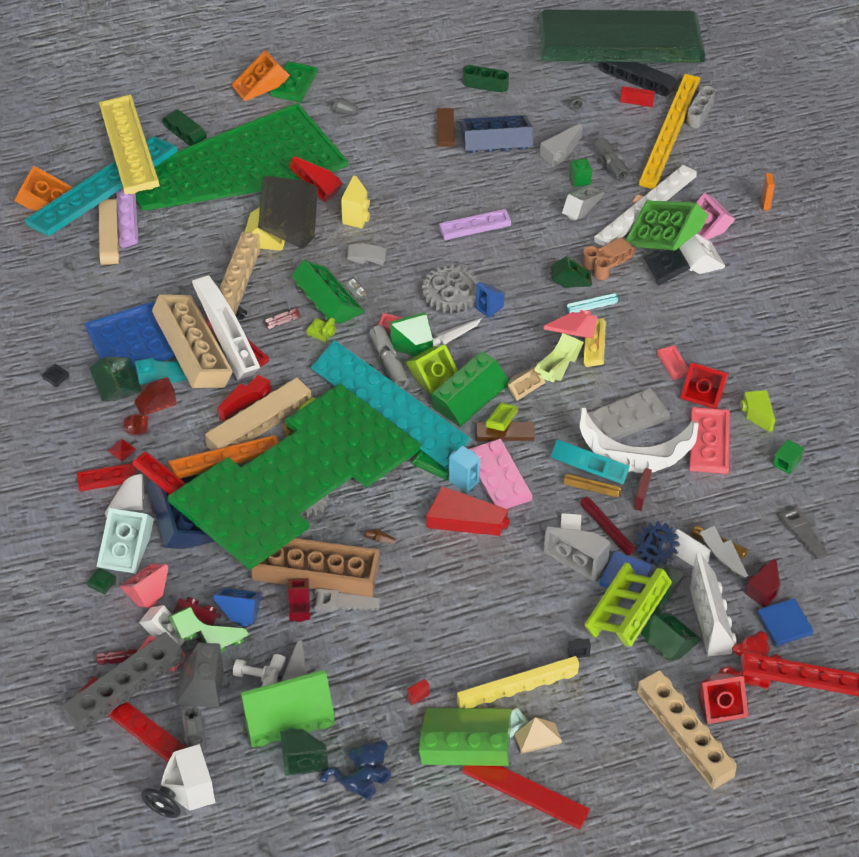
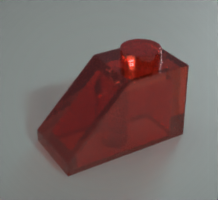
(156, 397)

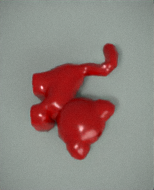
(752, 644)

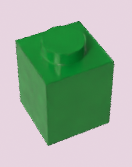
(580, 172)
(788, 456)

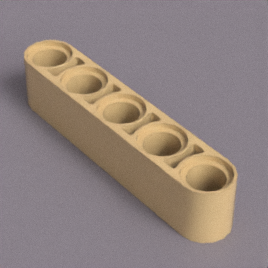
(108, 232)

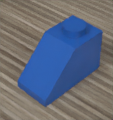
(488, 299)

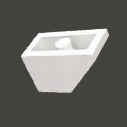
(157, 622)

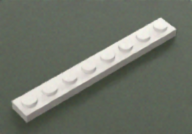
(661, 192)

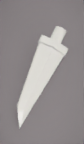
(448, 335)

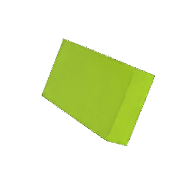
(502, 416)

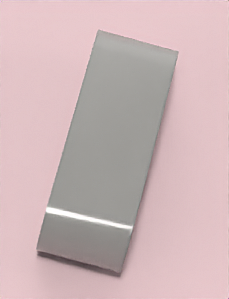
(701, 106)

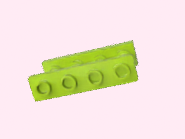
(639, 613)

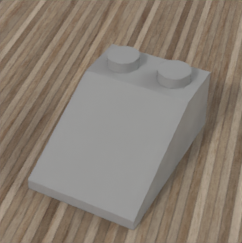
(578, 550)

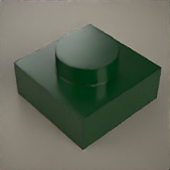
(101, 581)

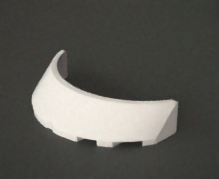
(638, 458)

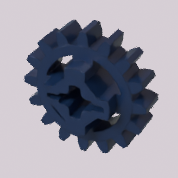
(665, 541)

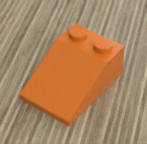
(260, 77)
(40, 189)

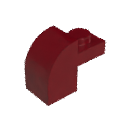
(299, 600)

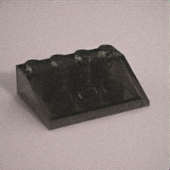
(288, 209)

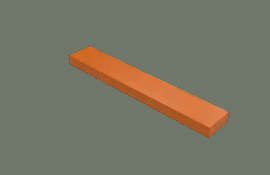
(238, 453)

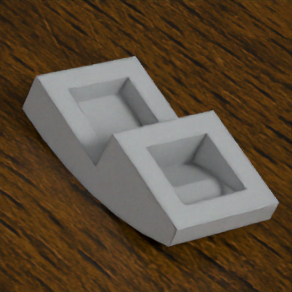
(361, 252)

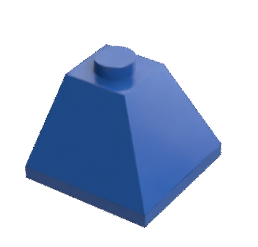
(239, 605)

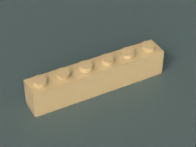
(259, 416)

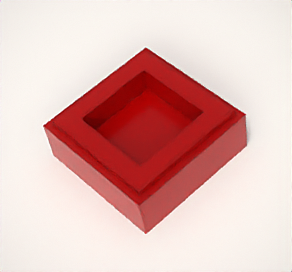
(418, 691)

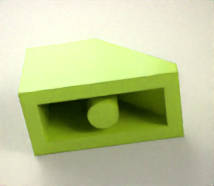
(758, 409)

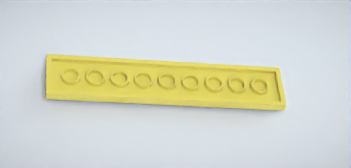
(128, 144)

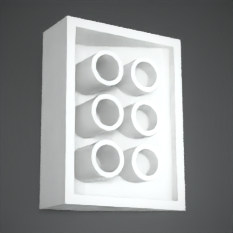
(711, 609)

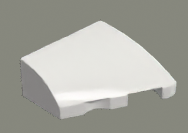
(129, 496)

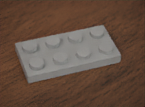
(630, 415)

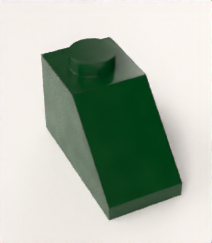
(570, 273)

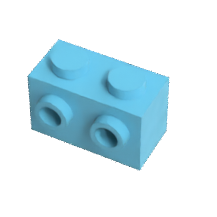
(464, 469)

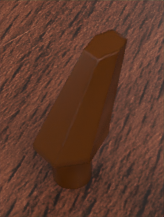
(380, 536)

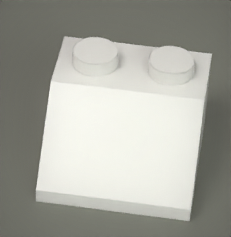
(701, 255)

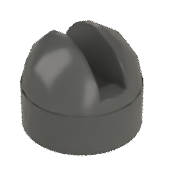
(578, 104)

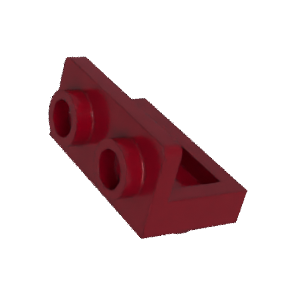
(204, 614)

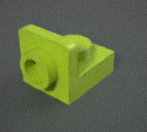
(322, 330)

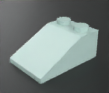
(124, 540)

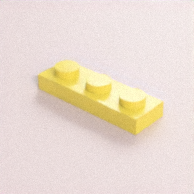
(595, 346)

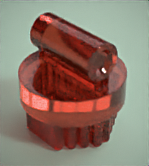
(136, 424)

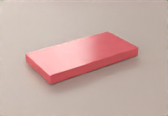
(712, 441)

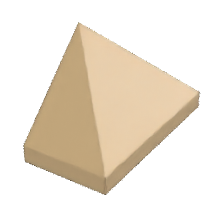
(524, 383)
(537, 735)

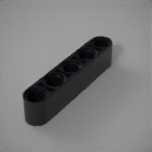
(640, 75)

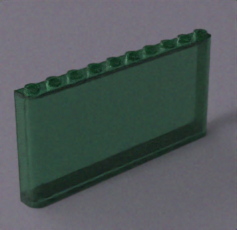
(620, 36)

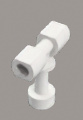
(268, 674)

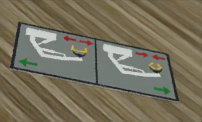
(355, 288)

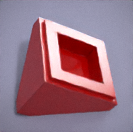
(121, 450)

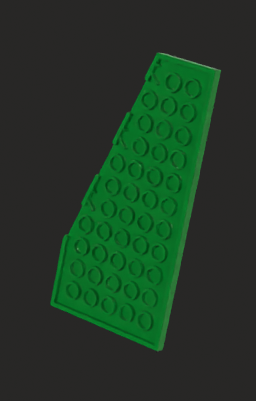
(240, 159)

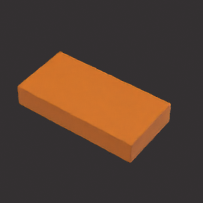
(767, 192)

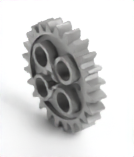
(450, 288)

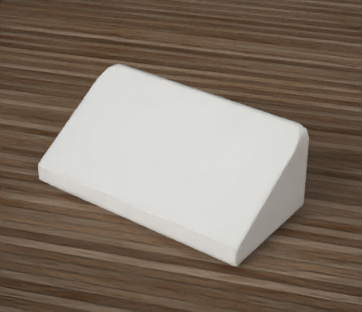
(689, 548)

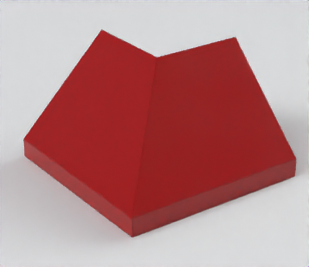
(723, 698)

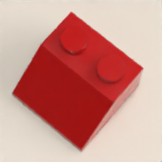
(704, 385)

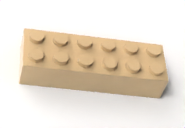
(192, 341)

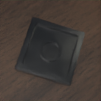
(666, 264)

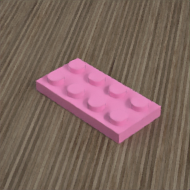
(500, 475)

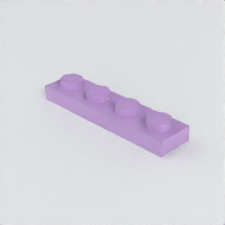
(127, 219)
(474, 224)

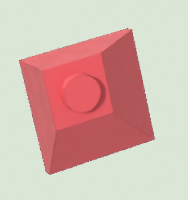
(574, 323)
(147, 585)

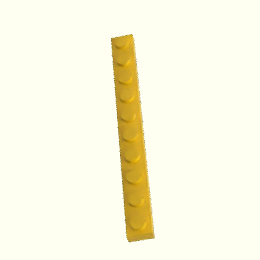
(669, 132)

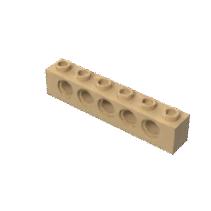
(240, 269)
(713, 772)

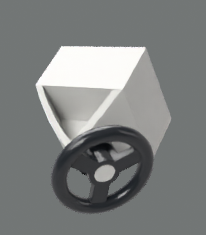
(185, 781)

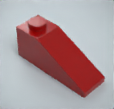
(325, 180)

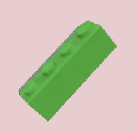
(666, 224)
(285, 705)
(465, 737)

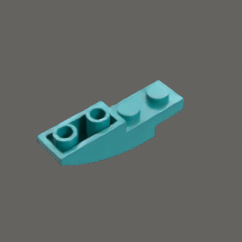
(590, 461)

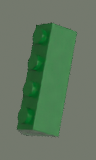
(326, 292)
(469, 389)

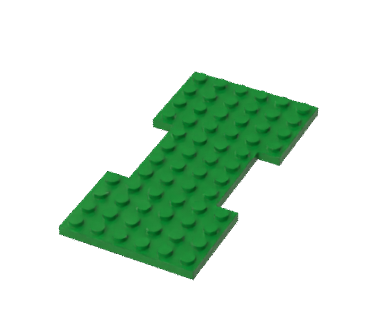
(258, 505)

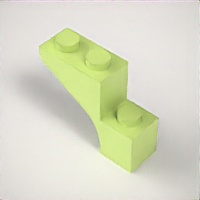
(556, 363)

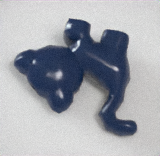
(369, 762)

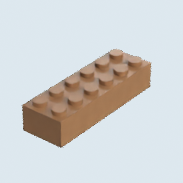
(325, 564)

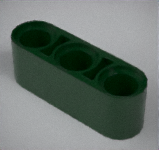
(485, 78)
(184, 127)

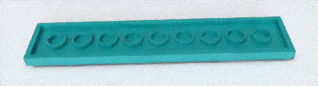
(90, 192)
(409, 414)

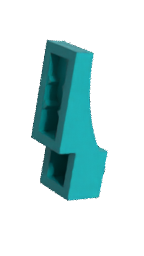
(151, 370)

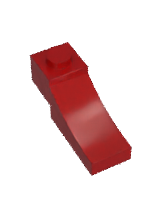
(243, 397)

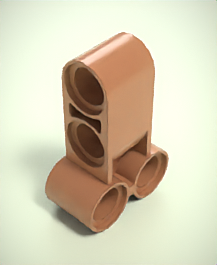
(607, 257)

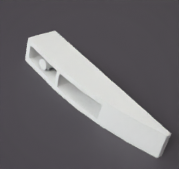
(226, 329)

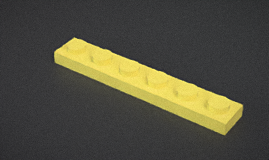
(517, 683)

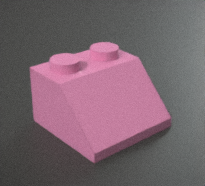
(718, 217)

